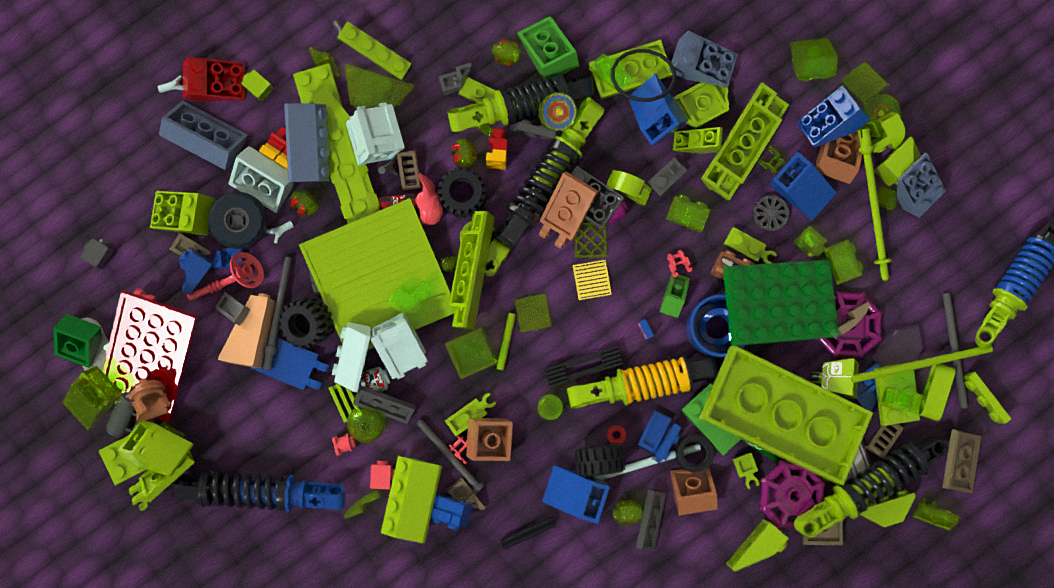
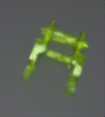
(768, 165)

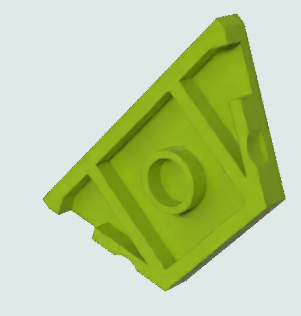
(703, 103)

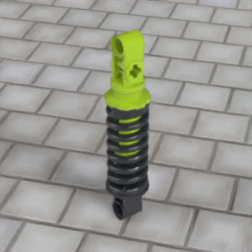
(554, 162)
(871, 484)

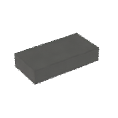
(232, 308)

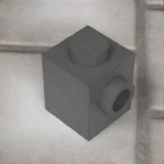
(97, 252)

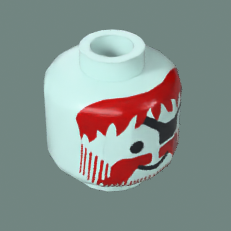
(376, 379)

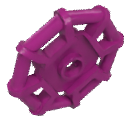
(859, 331)
(782, 492)

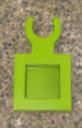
(746, 467)

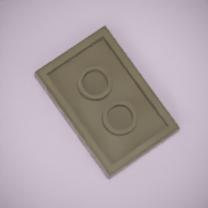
(962, 461)

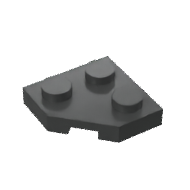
(526, 129)

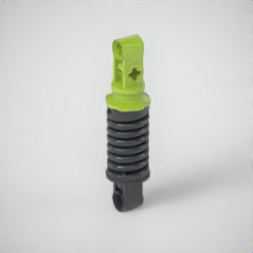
(518, 102)

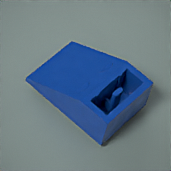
(659, 117)
(833, 118)
(803, 186)
(576, 494)

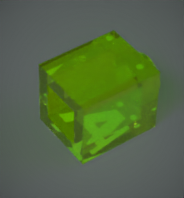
(811, 242)

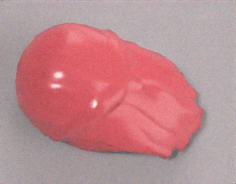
(428, 203)

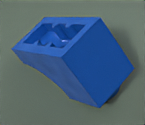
(195, 267)

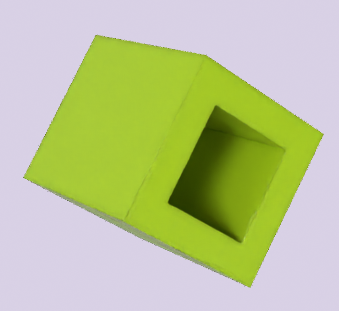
(257, 85)

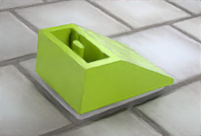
(181, 212)
(154, 448)

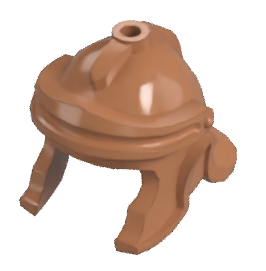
(149, 399)

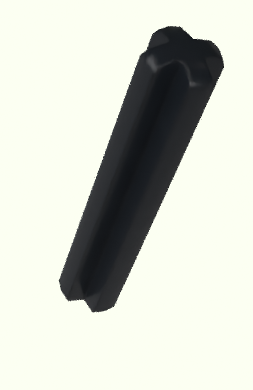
(527, 533)

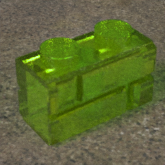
(688, 213)
(843, 261)

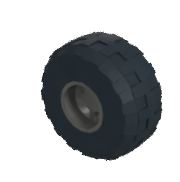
(238, 220)

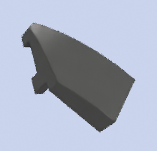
(455, 81)

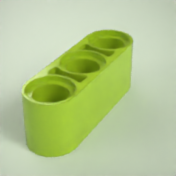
(936, 391)

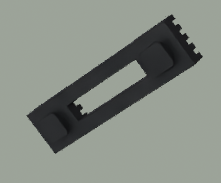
(609, 357)

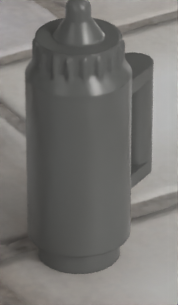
(121, 416)

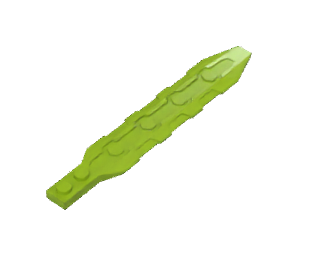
(349, 179)

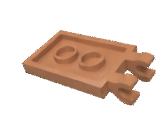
(567, 208)

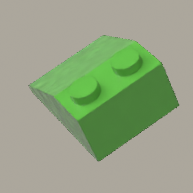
(549, 48)
(719, 438)

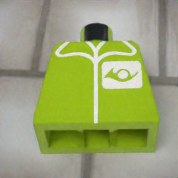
(837, 377)

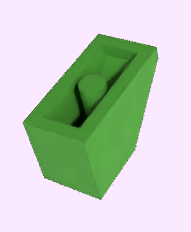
(675, 295)

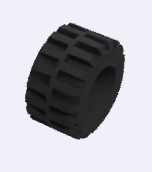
(462, 176)
(293, 325)
(599, 460)

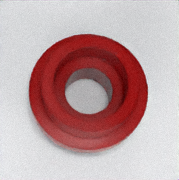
(621, 430)

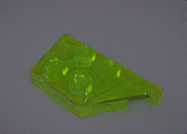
(371, 88)

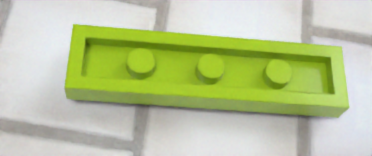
(374, 50)

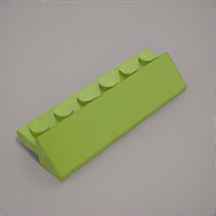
(745, 142)
(471, 270)

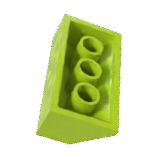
(411, 499)

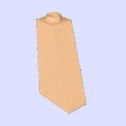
(249, 339)

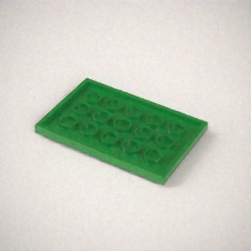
(780, 302)

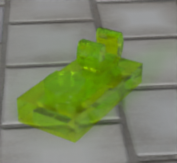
(934, 516)

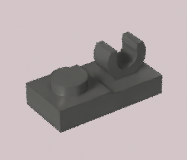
(667, 176)

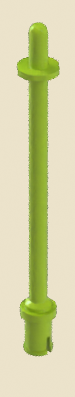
(866, 149)

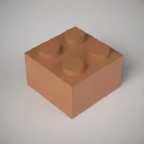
(489, 439)

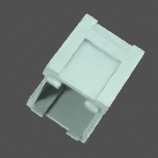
(374, 134)
(398, 345)

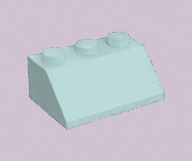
(261, 178)
(351, 355)

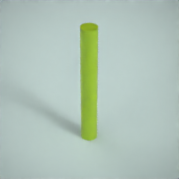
(506, 341)

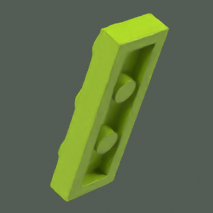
(986, 398)

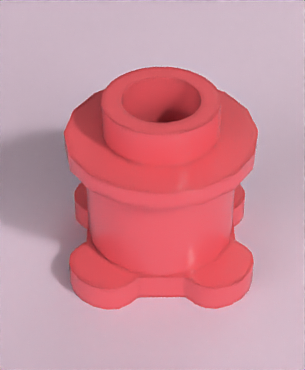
(343, 444)

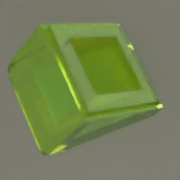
(887, 198)

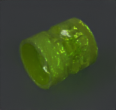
(550, 407)

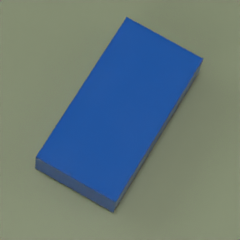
(654, 431)

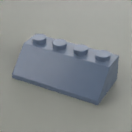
(202, 134)
(307, 142)

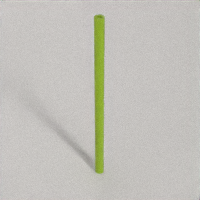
(920, 364)

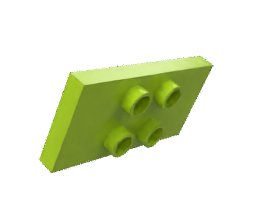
(786, 415)

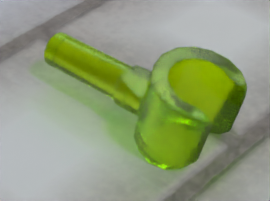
(167, 426)

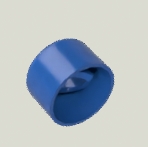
(696, 327)

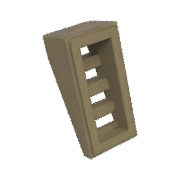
(402, 170)
(890, 441)

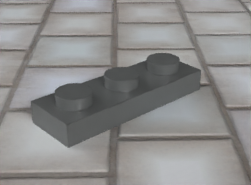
(385, 404)
(651, 520)

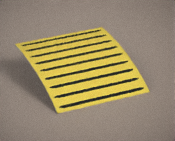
(592, 279)

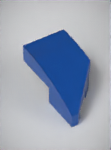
(224, 257)

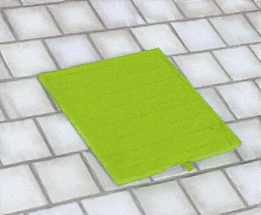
(368, 261)

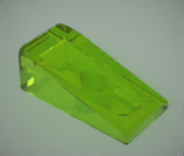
(602, 69)

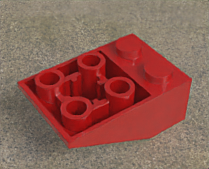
(213, 80)

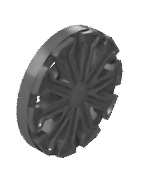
(770, 213)

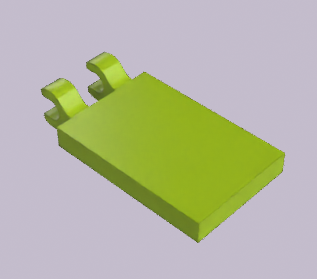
(153, 483)

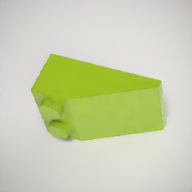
(760, 544)

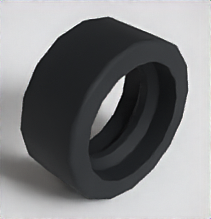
(680, 455)

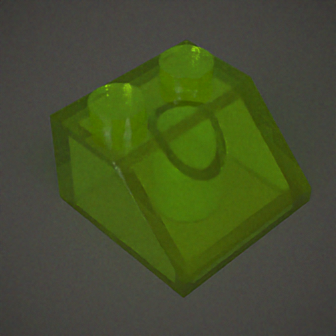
(814, 59)

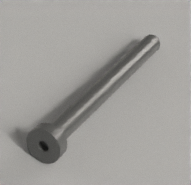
(450, 456)

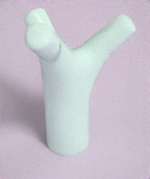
(171, 85)
(278, 231)

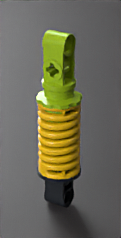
(640, 381)

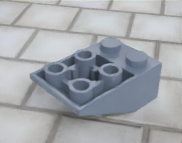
(703, 60)
(919, 187)

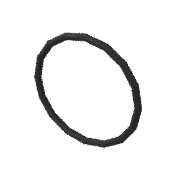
(643, 51)

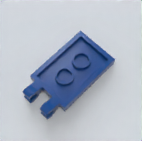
(294, 365)

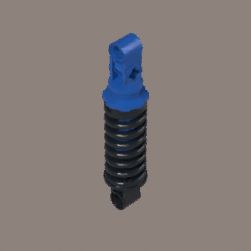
(257, 492)

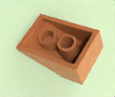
(840, 158)

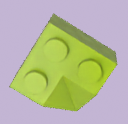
(898, 162)

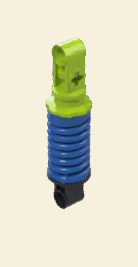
(1019, 283)

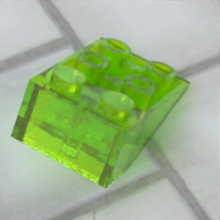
(91, 396)

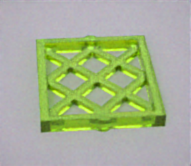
(590, 255)

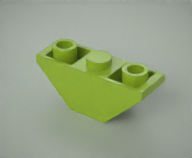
(698, 141)
(891, 509)

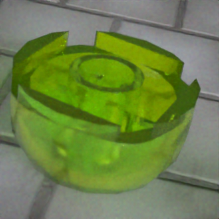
(369, 416)

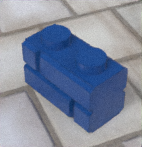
(450, 511)

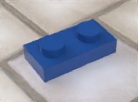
(671, 437)

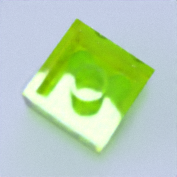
(471, 352)

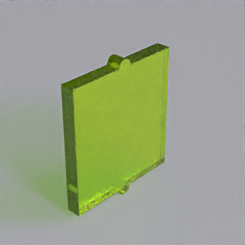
(864, 83)
(533, 313)

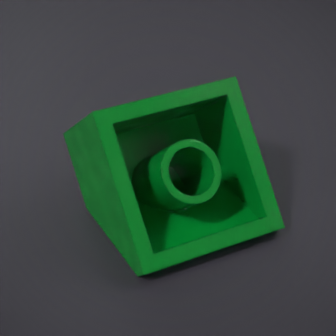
(76, 340)

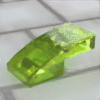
(359, 507)

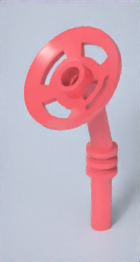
(240, 275)

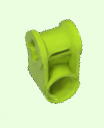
(497, 254)

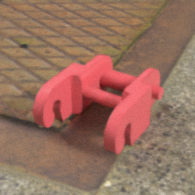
(684, 260)
(457, 454)

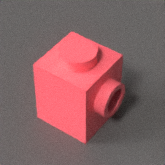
(381, 475)

